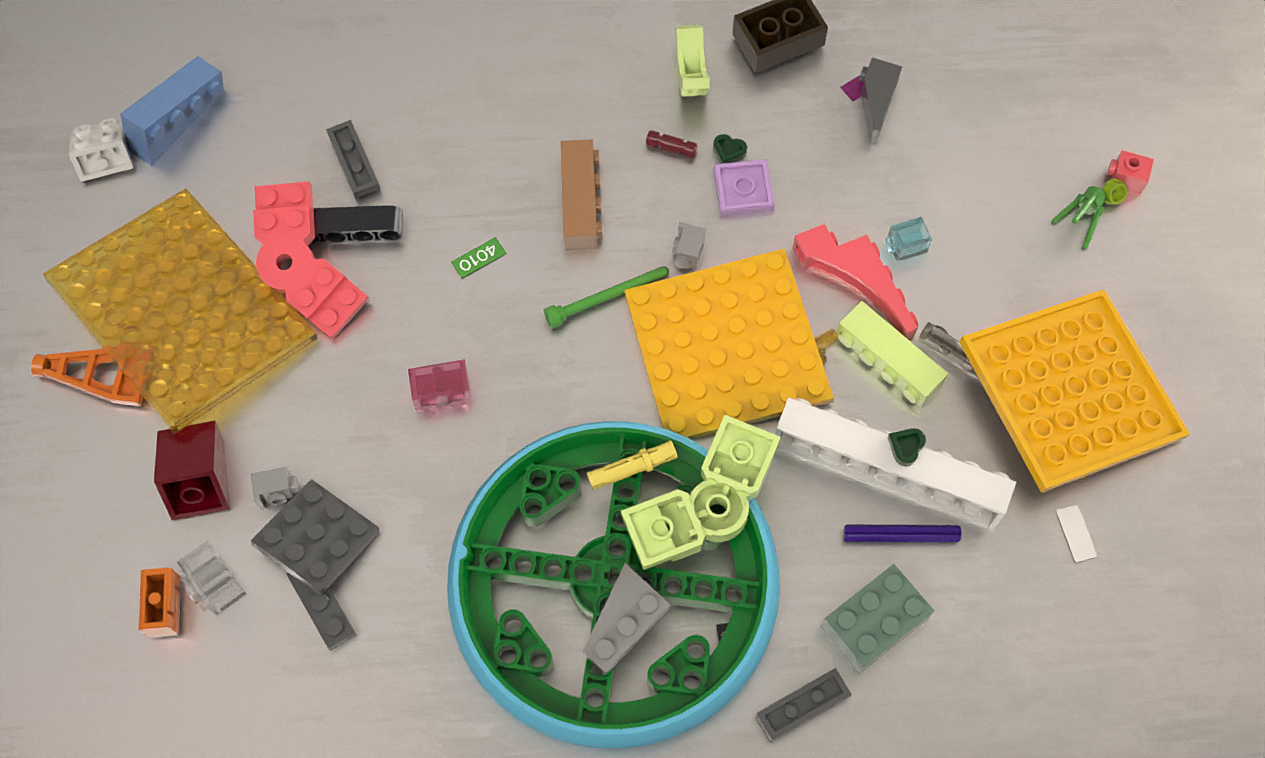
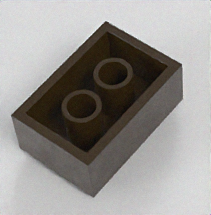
(778, 32)

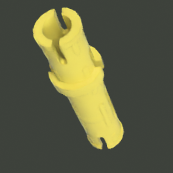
(632, 465)

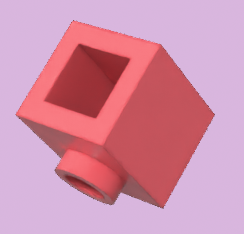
(1132, 170)

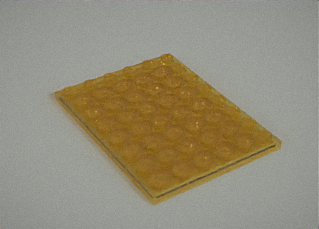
(180, 309)

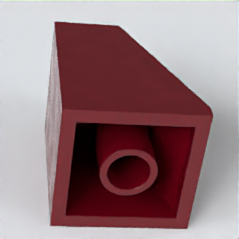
(192, 470)

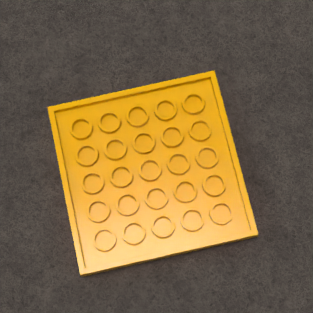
(727, 344)
(1073, 389)

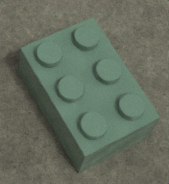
(876, 618)

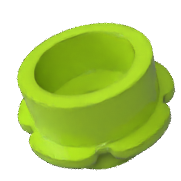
(1115, 191)

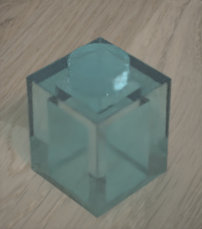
(908, 239)

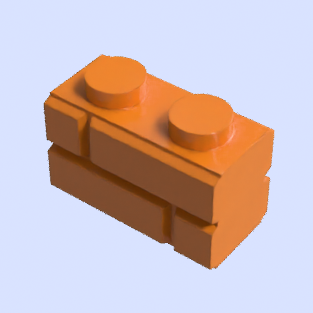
(159, 602)

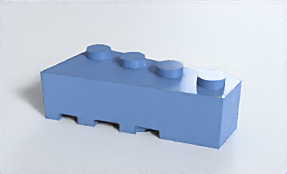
(170, 109)

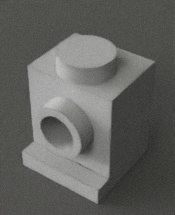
(688, 245)
(273, 487)

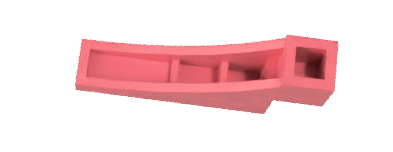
(858, 267)

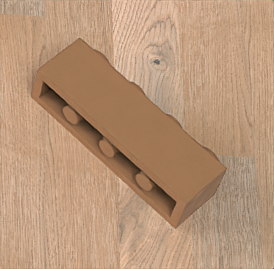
(578, 194)

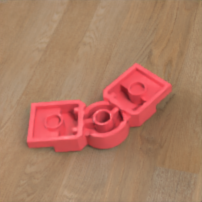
(311, 285)

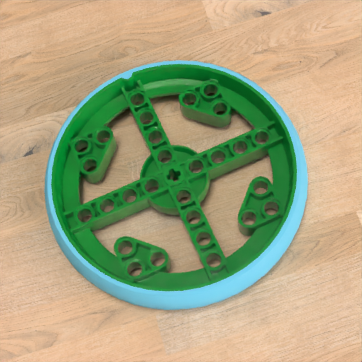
(516, 683)

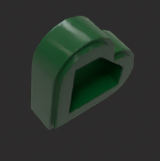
(729, 149)
(906, 445)

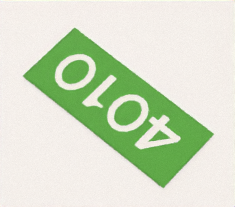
(478, 257)

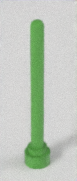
(557, 315)

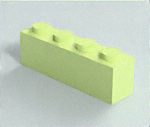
(891, 354)

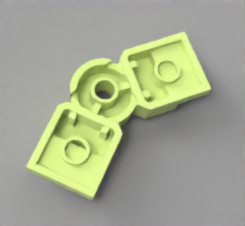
(732, 475)

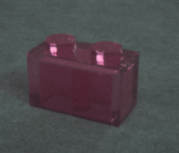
(440, 385)

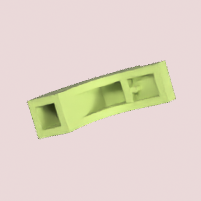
(691, 60)

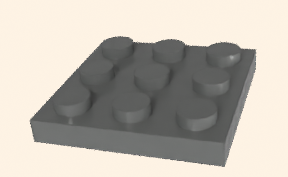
(315, 537)

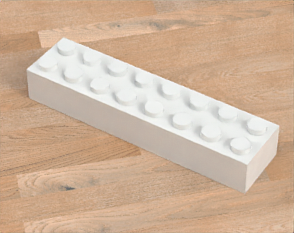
(866, 455)

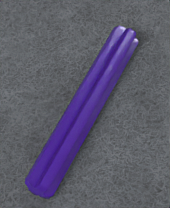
(901, 533)

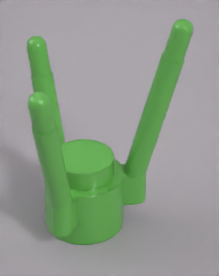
(1089, 203)

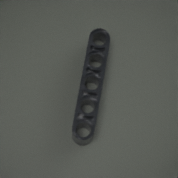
(357, 224)

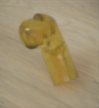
(825, 340)

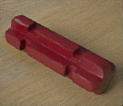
(671, 144)

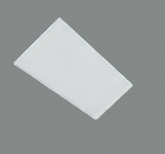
(1076, 533)

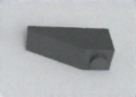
(877, 92)

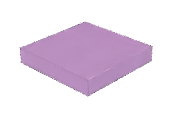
(743, 187)

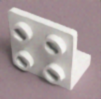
(99, 150)

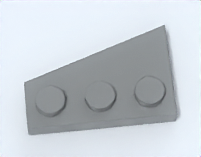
(624, 619)

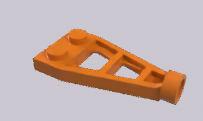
(56, 366)

